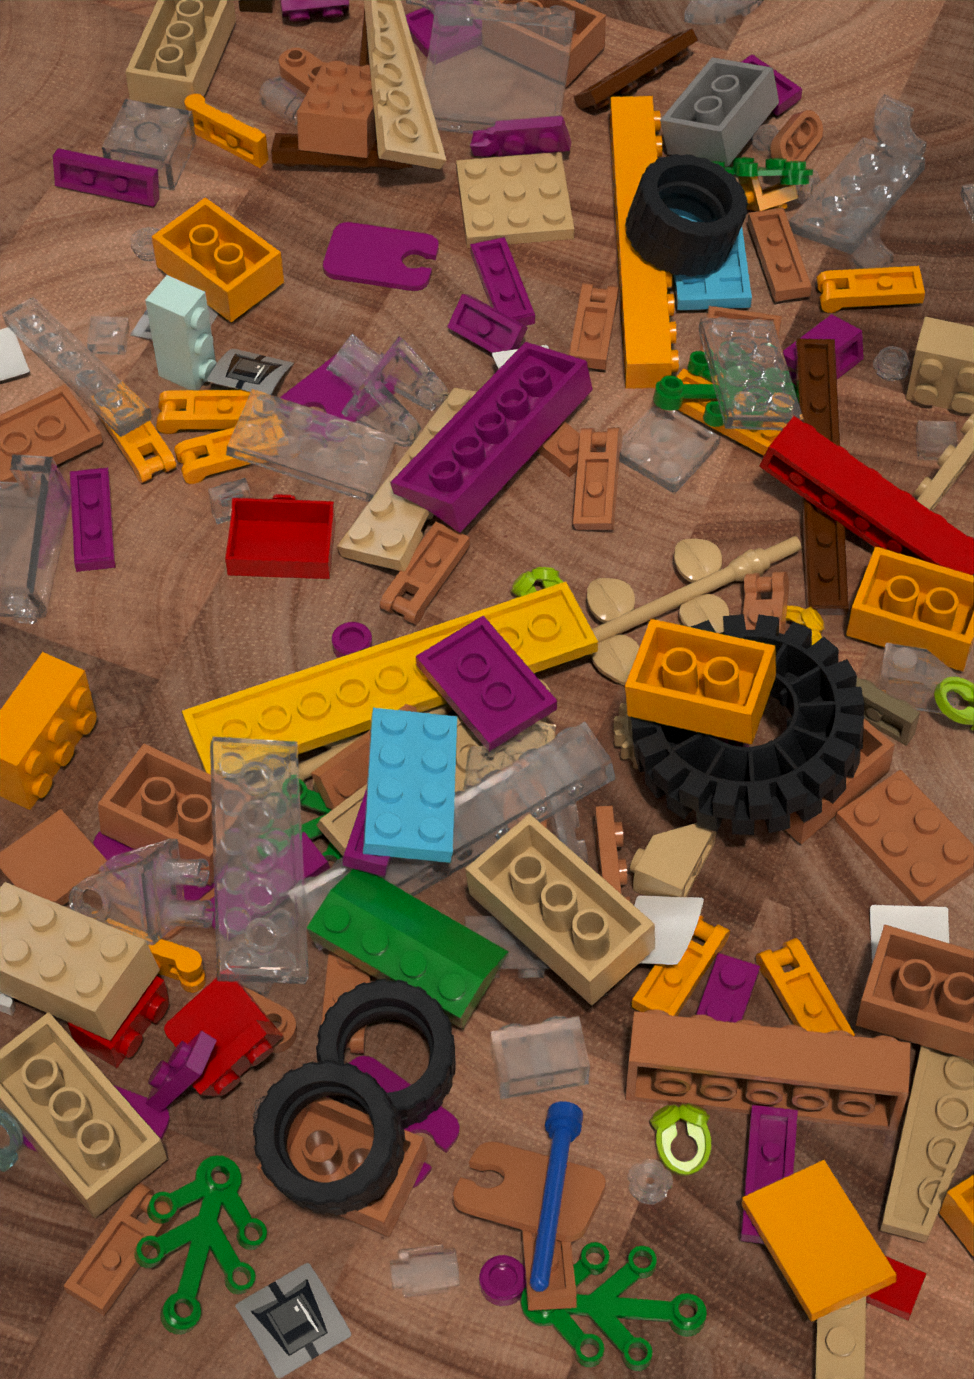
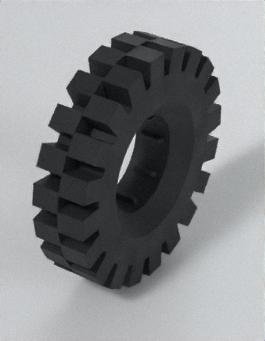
(775, 777)

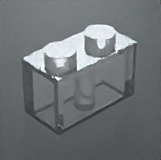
(539, 1057)

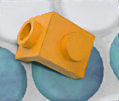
(767, 198)

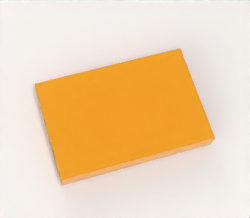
(818, 1240)

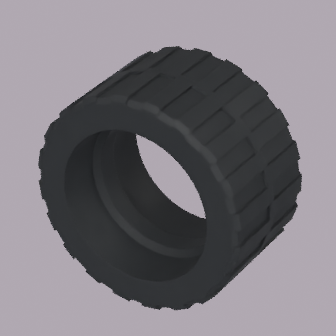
(694, 187)
(400, 1002)
(289, 1098)

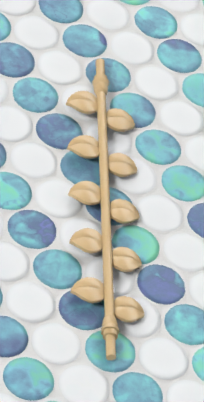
(613, 605)

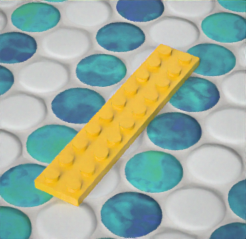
(339, 695)

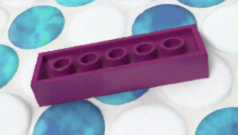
(494, 434)

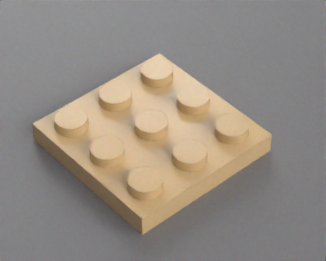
(515, 198)

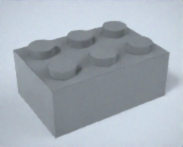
(720, 110)

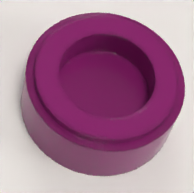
(350, 638)
(502, 1280)

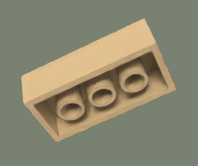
(179, 50)
(944, 366)
(561, 909)
(70, 962)
(75, 1116)

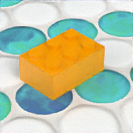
(218, 257)
(915, 607)
(701, 681)
(42, 728)

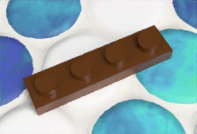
(646, 64)
(286, 152)

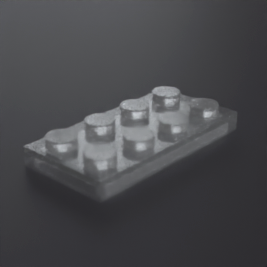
(857, 195)
(749, 373)
(311, 445)

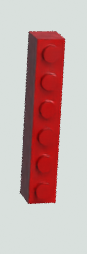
(864, 499)

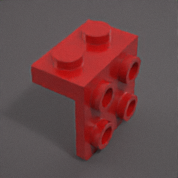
(237, 1023)

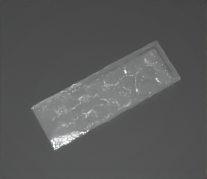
(258, 861)

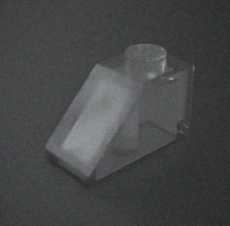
(913, 676)

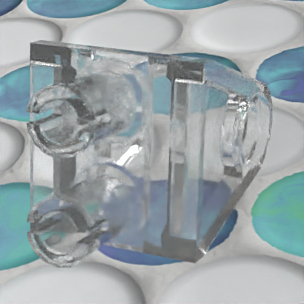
(398, 370)
(147, 892)

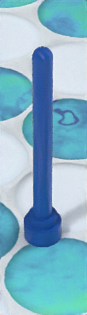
(563, 1125)

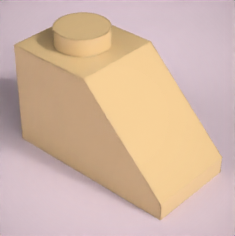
(672, 861)

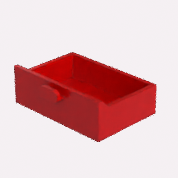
(280, 538)

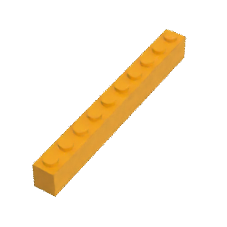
(642, 286)

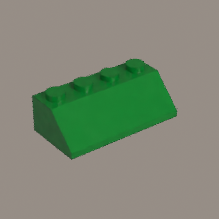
(406, 941)

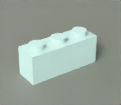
(181, 333)

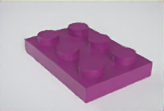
(486, 683)

